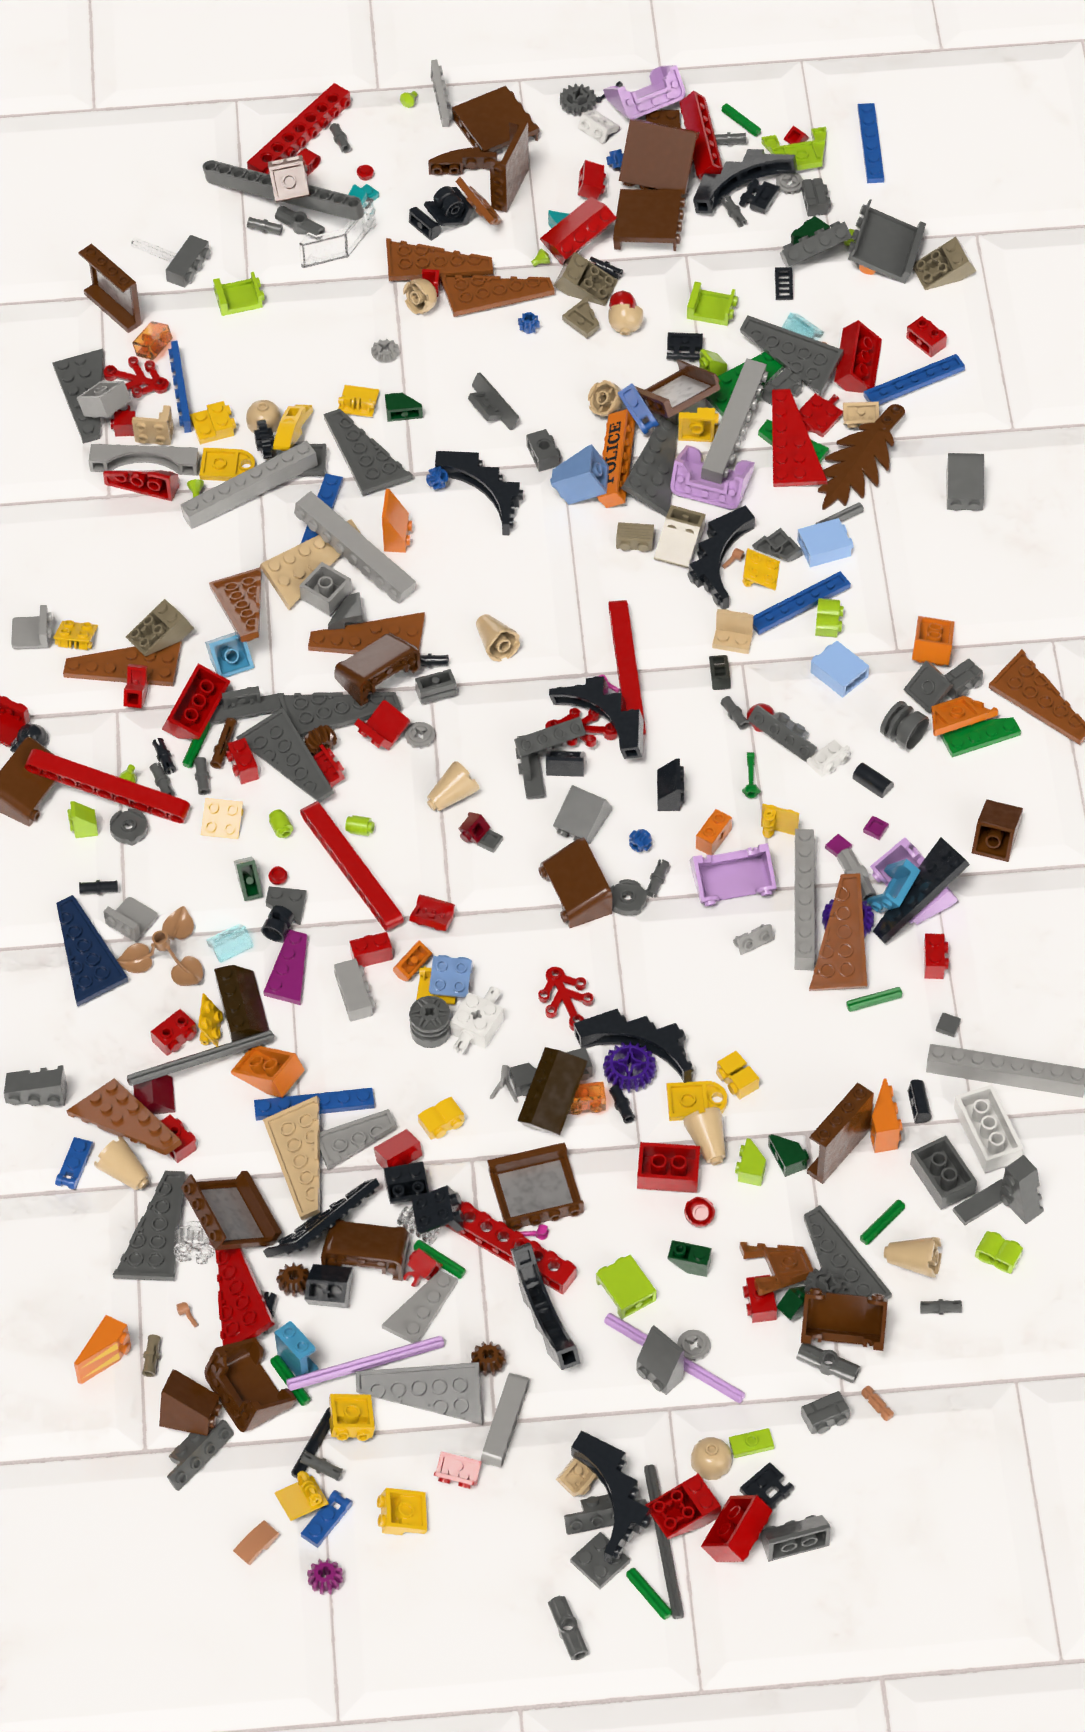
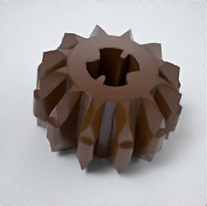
(318, 736)
(292, 1279)
(489, 1357)

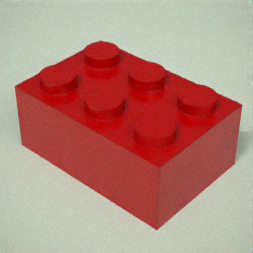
(668, 1167)
(737, 1528)

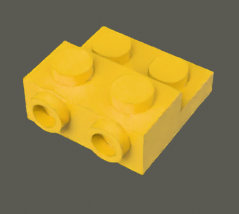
(213, 423)
(698, 426)
(351, 1416)
(402, 1511)

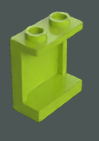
(238, 295)
(711, 306)
(626, 1286)

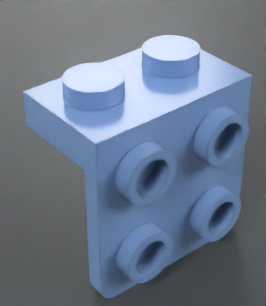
(450, 976)

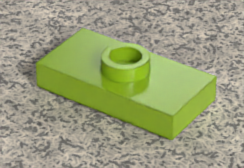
(751, 1443)

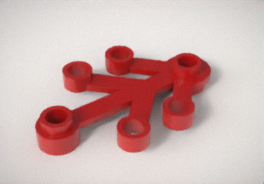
(156, 384)
(590, 740)
(564, 994)

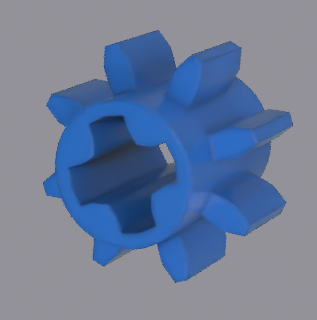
(615, 158)
(528, 322)
(437, 478)
(640, 840)

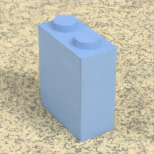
(824, 542)
(839, 668)

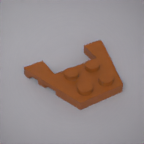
(785, 1262)

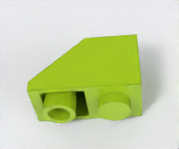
(712, 362)
(82, 820)
(752, 1164)

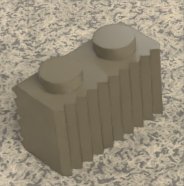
(635, 536)

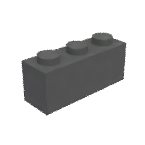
(187, 261)

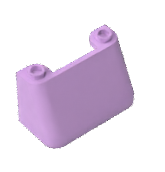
(664, 90)
(687, 480)
(906, 850)
(733, 874)

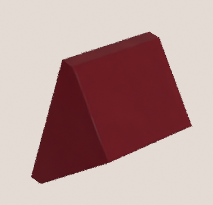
(156, 1095)

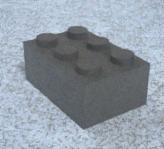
(943, 1172)

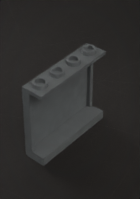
(885, 243)

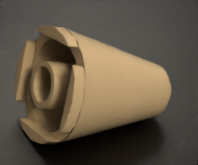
(497, 638)
(452, 787)
(707, 1132)
(122, 1164)
(916, 1255)

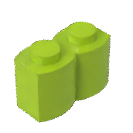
(828, 617)
(999, 1252)

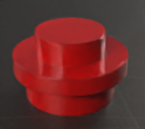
(365, 172)
(278, 875)

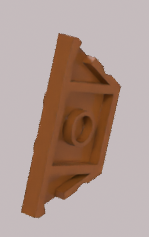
(482, 206)

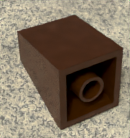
(997, 830)
(188, 1405)

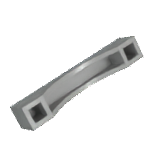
(109, 457)

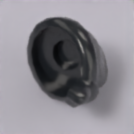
(33, 731)

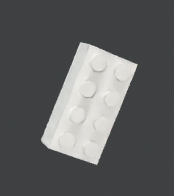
(988, 1128)

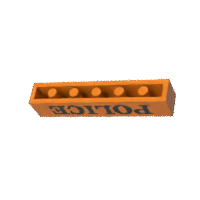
(617, 455)

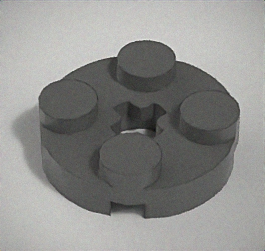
(131, 835)
(631, 906)

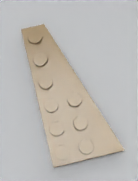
(296, 564)
(297, 1148)

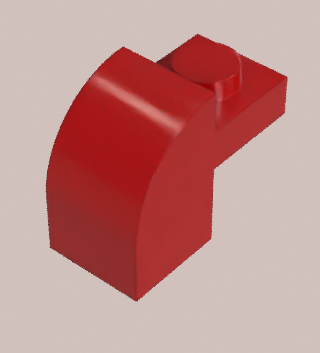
(136, 687)

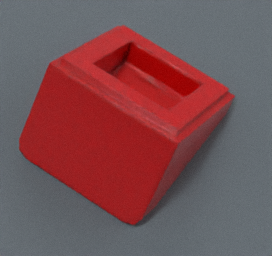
(795, 136)

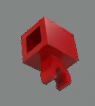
(123, 422)
(423, 1266)

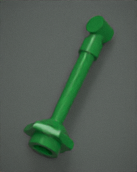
(751, 789)

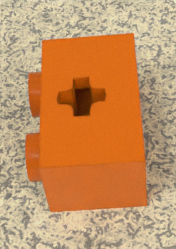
(713, 832)

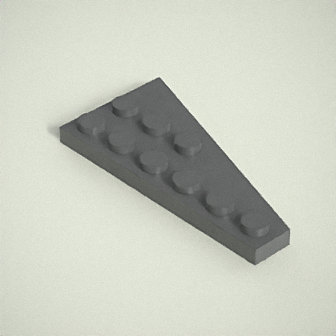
(75, 377)
(365, 458)
(283, 749)

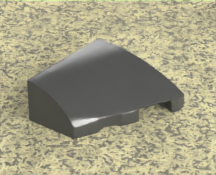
(779, 546)
(348, 611)

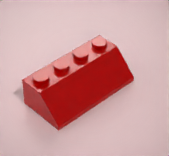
(578, 229)
(860, 358)
(196, 704)

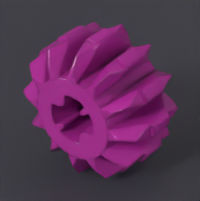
(318, 1572)

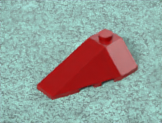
(148, 482)

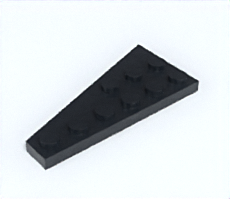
(936, 873)
(314, 1226)

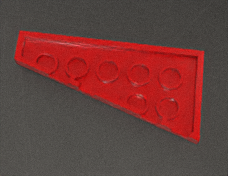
(793, 452)
(239, 1299)

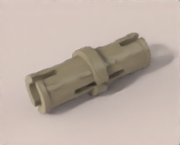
(151, 1355)

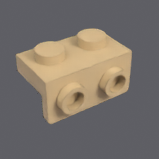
(860, 413)
(576, 1478)

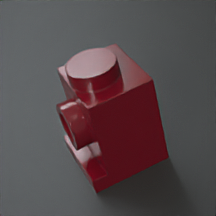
(473, 828)

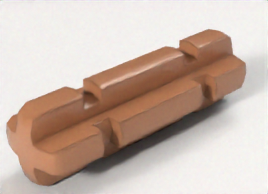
(877, 1403)

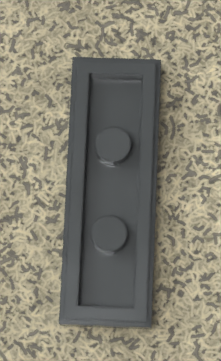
(979, 1203)

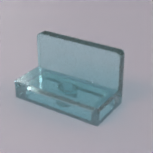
(800, 325)
(230, 942)

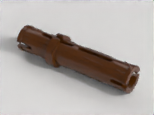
(225, 737)

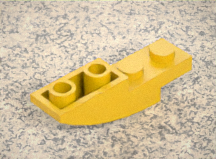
(290, 426)

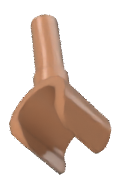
(737, 554)
(183, 1308)

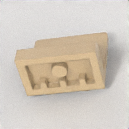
(154, 430)
(733, 631)

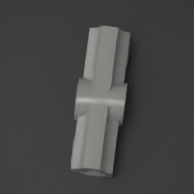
(851, 866)

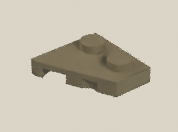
(582, 318)

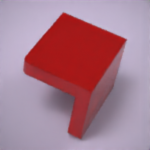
(432, 276)

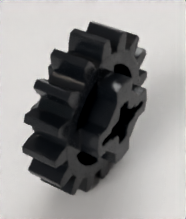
(264, 439)

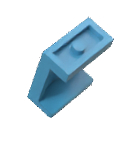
(903, 876)
(295, 1349)

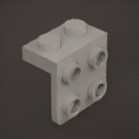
(32, 631)
(130, 918)

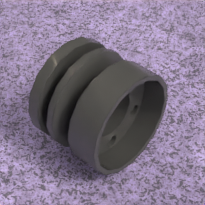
(904, 725)
(430, 1021)

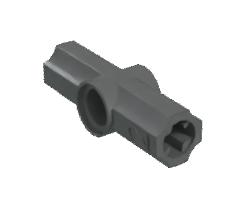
(298, 221)
(816, 1357)
(572, 1638)

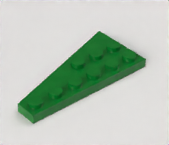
(728, 380)

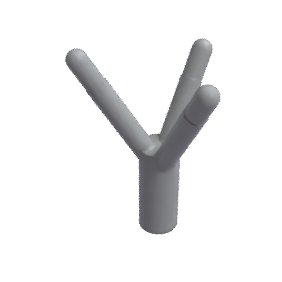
(504, 1080)

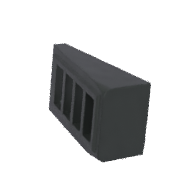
(720, 673)

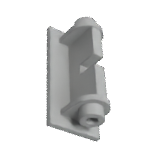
(755, 939)

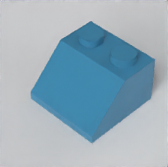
(229, 655)

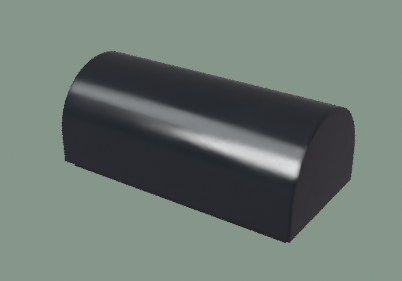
(424, 223)
(872, 780)
(919, 1101)

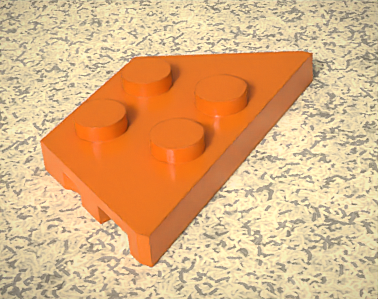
(958, 714)

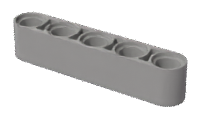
(505, 1420)

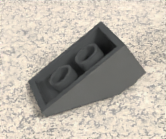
(661, 1361)

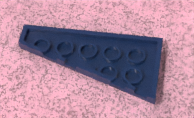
(89, 958)

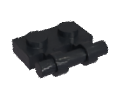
(764, 196)
(684, 342)
(763, 1482)

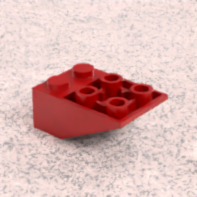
(685, 1508)

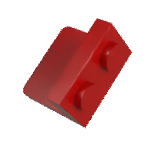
(12, 718)
(384, 725)

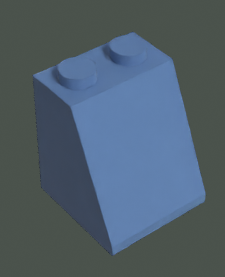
(581, 476)

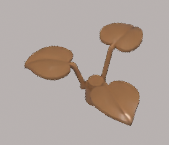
(179, 925)

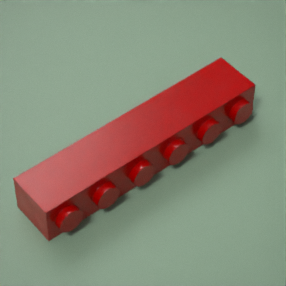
(697, 118)

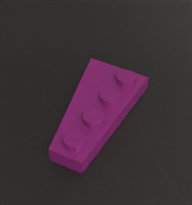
(287, 974)

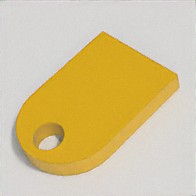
(224, 464)
(693, 1097)

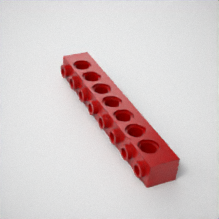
(302, 128)
(473, 1231)

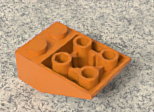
(884, 1124)

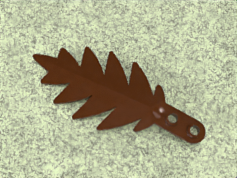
(860, 458)

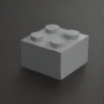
(104, 399)
(325, 588)

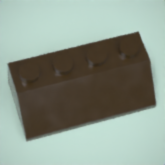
(240, 1001)
(552, 1091)

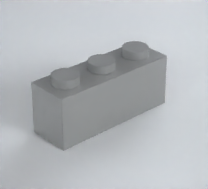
(354, 989)

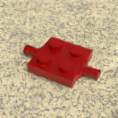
(820, 414)

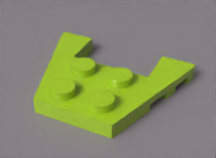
(807, 154)

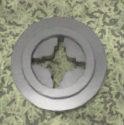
(784, 178)
(386, 355)
(423, 729)
(690, 1337)

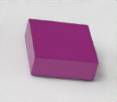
(875, 827)
(837, 844)

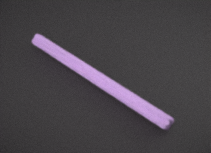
(365, 1363)
(689, 1366)

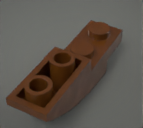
(457, 160)

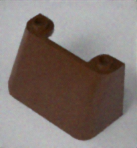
(375, 664)
(21, 789)
(578, 883)
(367, 1247)
(844, 1318)
(244, 1385)

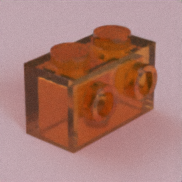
(152, 340)
(589, 1098)

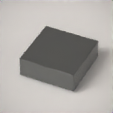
(490, 841)
(948, 1024)

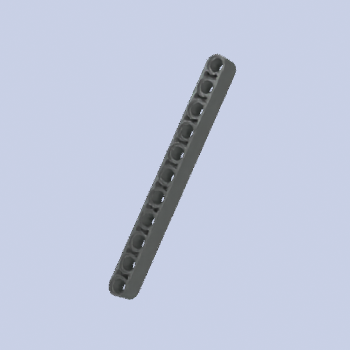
(260, 185)

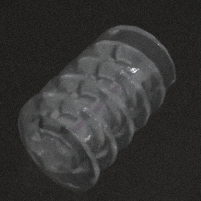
(407, 1219)

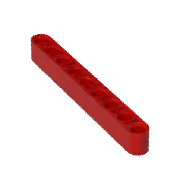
(625, 655)
(107, 786)
(351, 866)

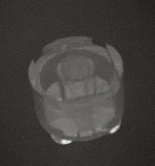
(192, 1243)

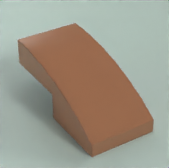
(258, 1539)

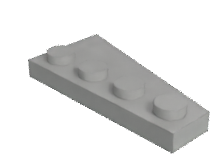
(439, 87)
(349, 1138)
(420, 1310)

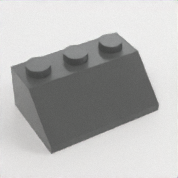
(795, 1537)

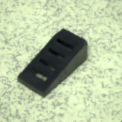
(783, 272)

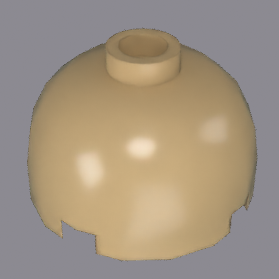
(420, 295)
(625, 319)
(605, 398)
(263, 410)
(711, 1458)

